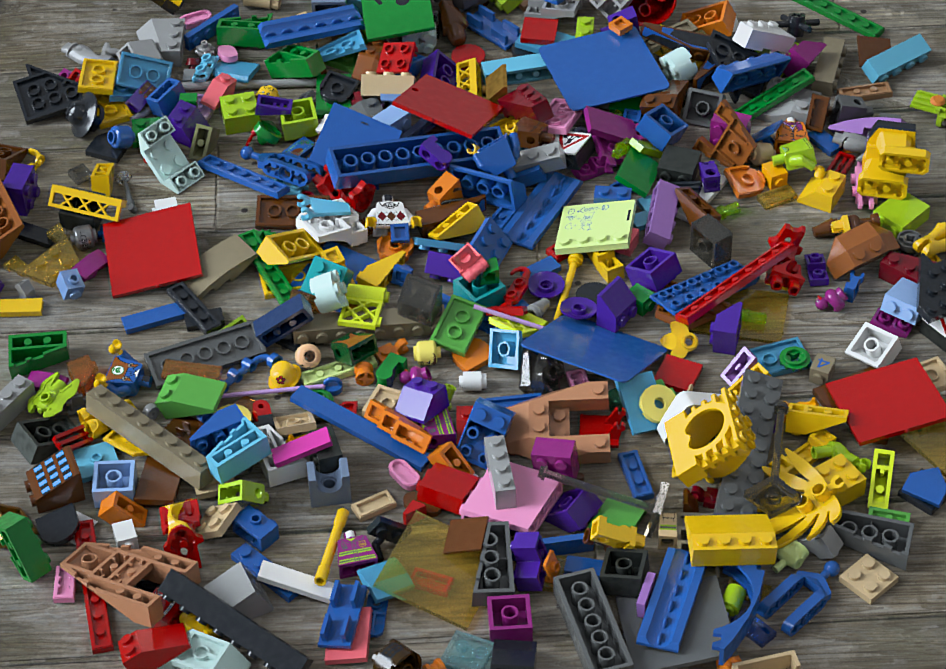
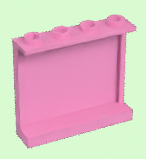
(533, 500)

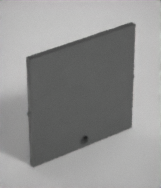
(696, 646)

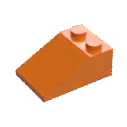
(713, 17)

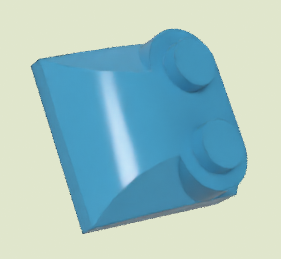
(505, 349)

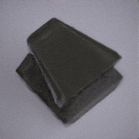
(539, 373)

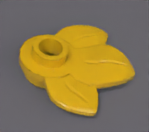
(676, 340)

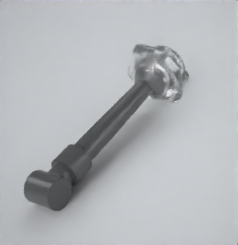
(124, 178)

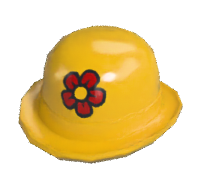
(284, 375)

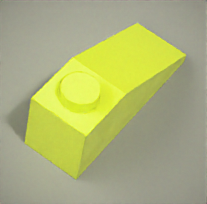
(881, 478)

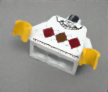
(389, 213)

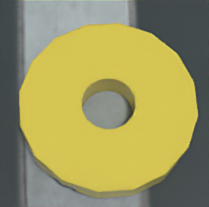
(647, 399)

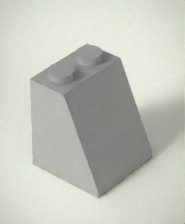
(241, 591)

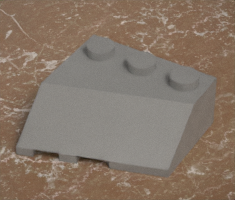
(168, 37)

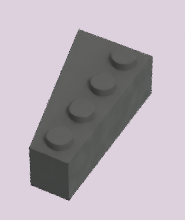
(877, 536)
(495, 566)

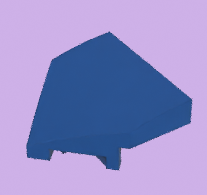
(926, 486)

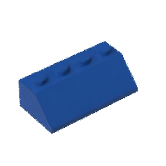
(750, 71)
(498, 190)

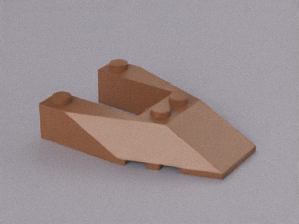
(550, 418)
(115, 572)

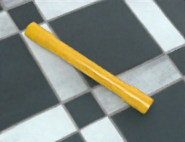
(324, 568)

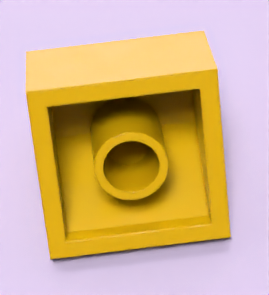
(824, 192)

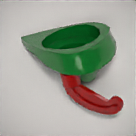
(266, 133)

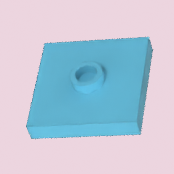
(87, 455)

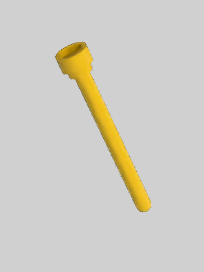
(574, 260)

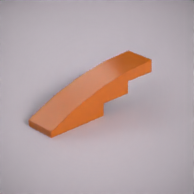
(398, 426)

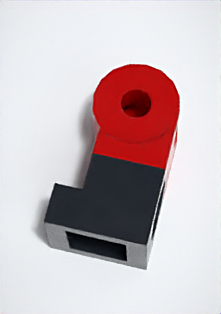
(262, 414)

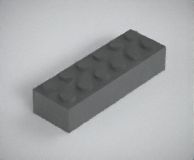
(590, 621)

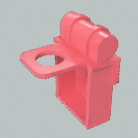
(469, 262)

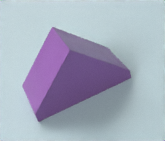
(736, 368)

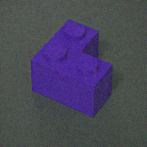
(530, 556)

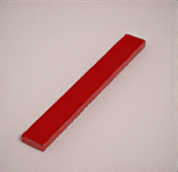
(735, 282)
(95, 606)

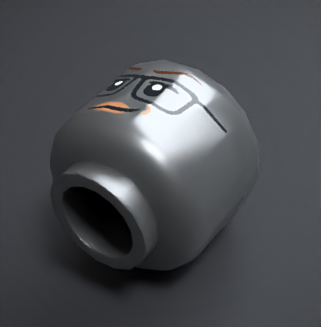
(83, 237)

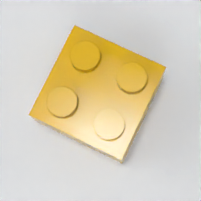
(848, 472)

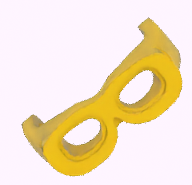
(40, 159)

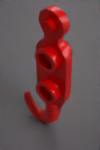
(518, 287)

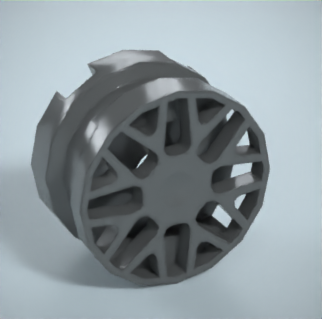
(905, 240)

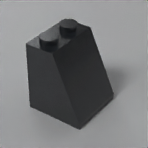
(514, 654)

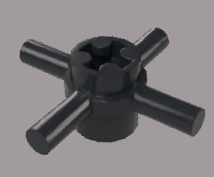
(797, 24)

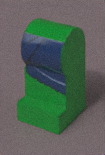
(390, 369)

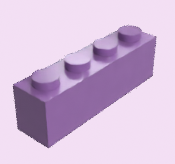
(661, 215)

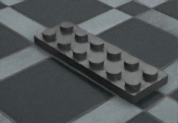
(217, 348)

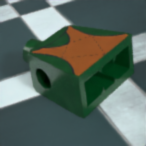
(349, 348)

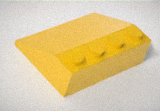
(731, 540)

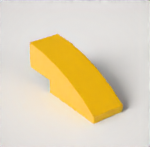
(607, 264)

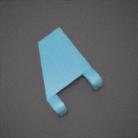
(321, 207)

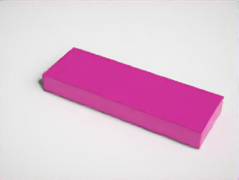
(301, 447)

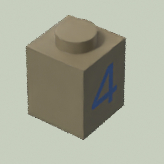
(822, 369)

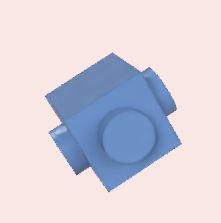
(70, 284)

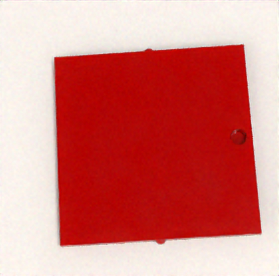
(448, 106)
(152, 250)
(888, 401)

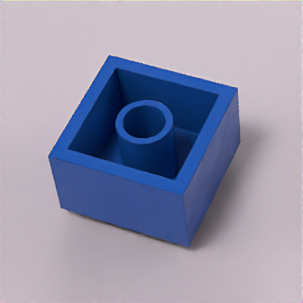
(661, 127)

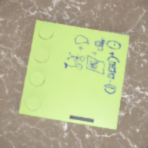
(595, 227)

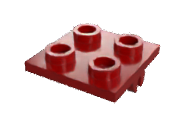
(396, 57)
(604, 425)

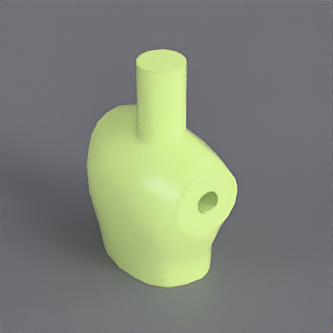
(791, 555)

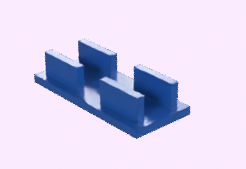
(485, 24)
(342, 615)

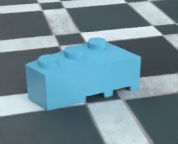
(238, 452)

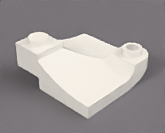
(335, 228)

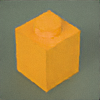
(774, 176)

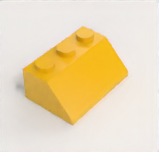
(288, 247)

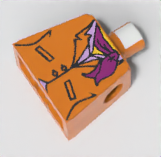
(789, 132)

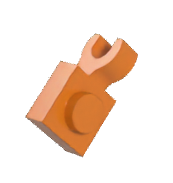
(399, 348)

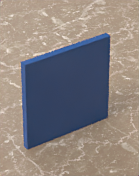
(765, 134)

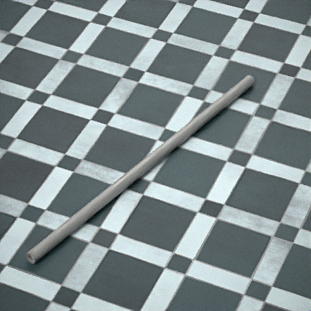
(256, 84)

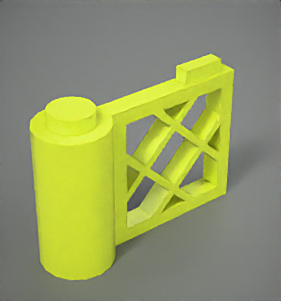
(364, 297)
(510, 325)

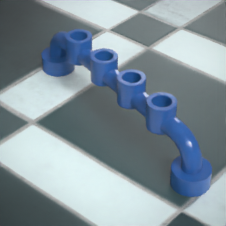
(235, 375)

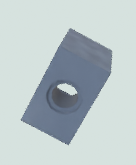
(331, 487)

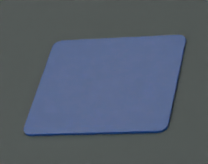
(603, 68)
(594, 348)

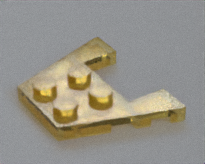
(49, 264)

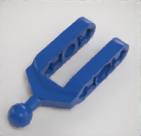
(275, 160)
(790, 586)

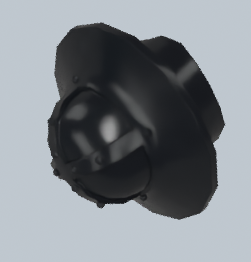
(83, 115)

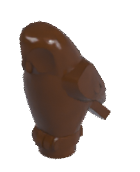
(452, 23)

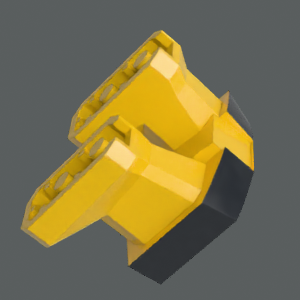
(888, 159)

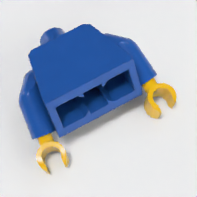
(499, 154)

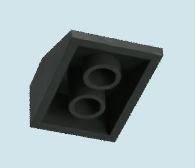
(35, 436)

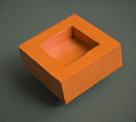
(620, 25)

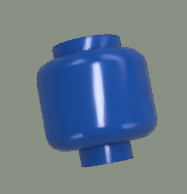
(121, 137)

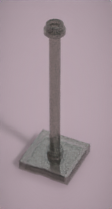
(773, 494)
(652, 508)

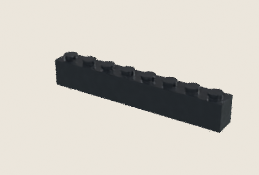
(231, 623)

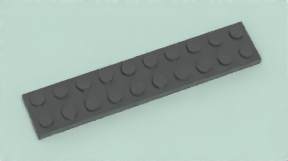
(757, 401)

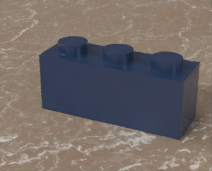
(283, 320)

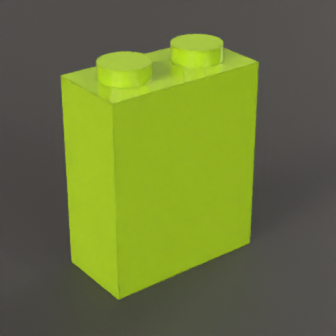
(902, 214)

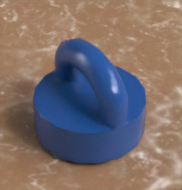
(333, 385)

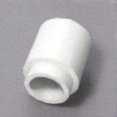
(473, 381)

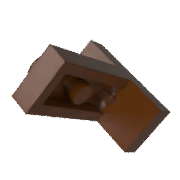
(818, 112)

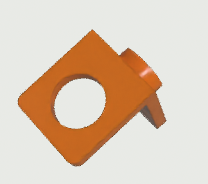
(551, 566)

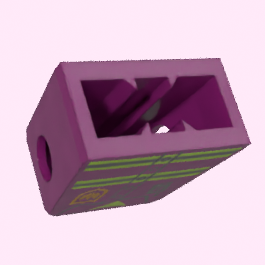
(441, 429)
(354, 554)

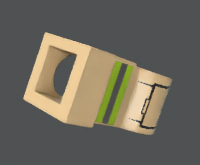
(667, 530)

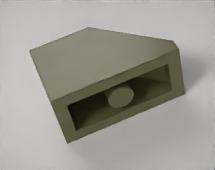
(203, 141)

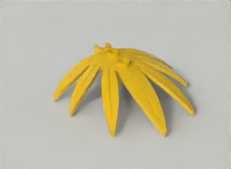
(816, 502)

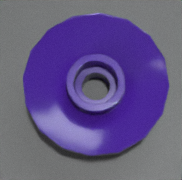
(546, 284)
(578, 308)

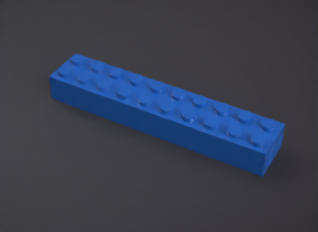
(399, 158)

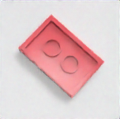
(360, 646)

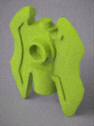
(52, 395)

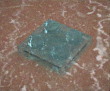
(467, 652)

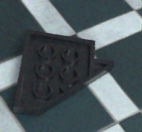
(726, 51)
(44, 94)
(931, 289)

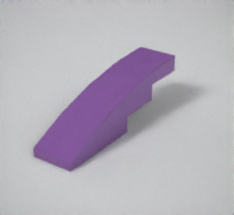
(859, 126)

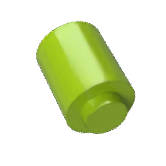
(733, 598)

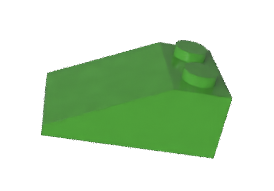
(189, 395)

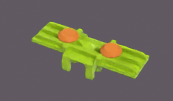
(930, 103)

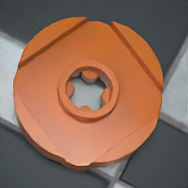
(387, 249)

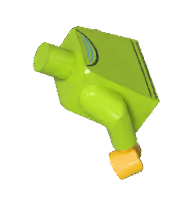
(798, 155)

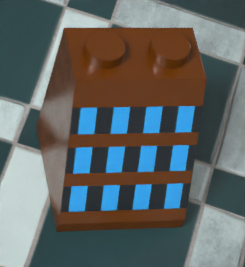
(55, 482)

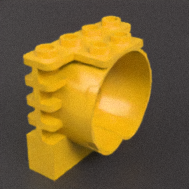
(692, 432)

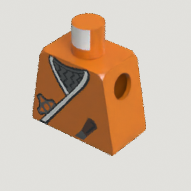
(444, 191)

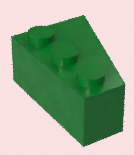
(240, 31)
(295, 62)
(36, 351)
(24, 546)

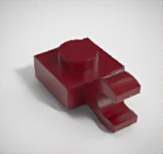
(708, 497)

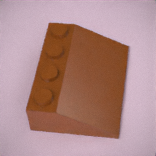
(10, 221)

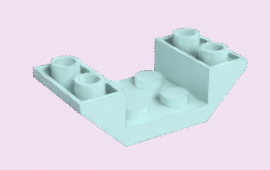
(166, 157)
(208, 653)

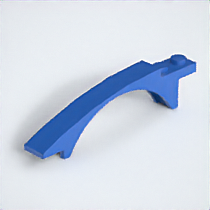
(732, 634)

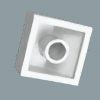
(874, 346)

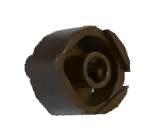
(396, 656)

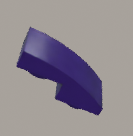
(816, 269)

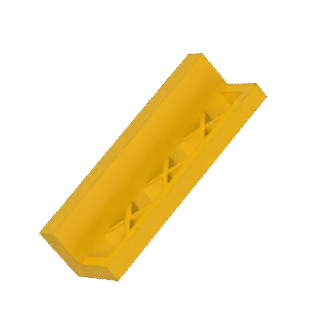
(473, 72)
(88, 196)

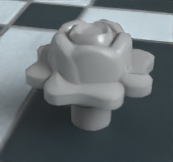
(204, 48)

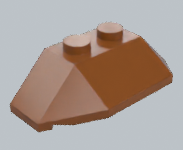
(368, 59)
(859, 248)

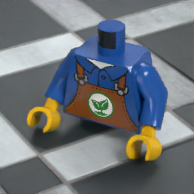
(124, 374)

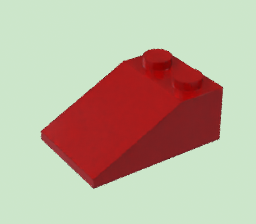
(153, 646)

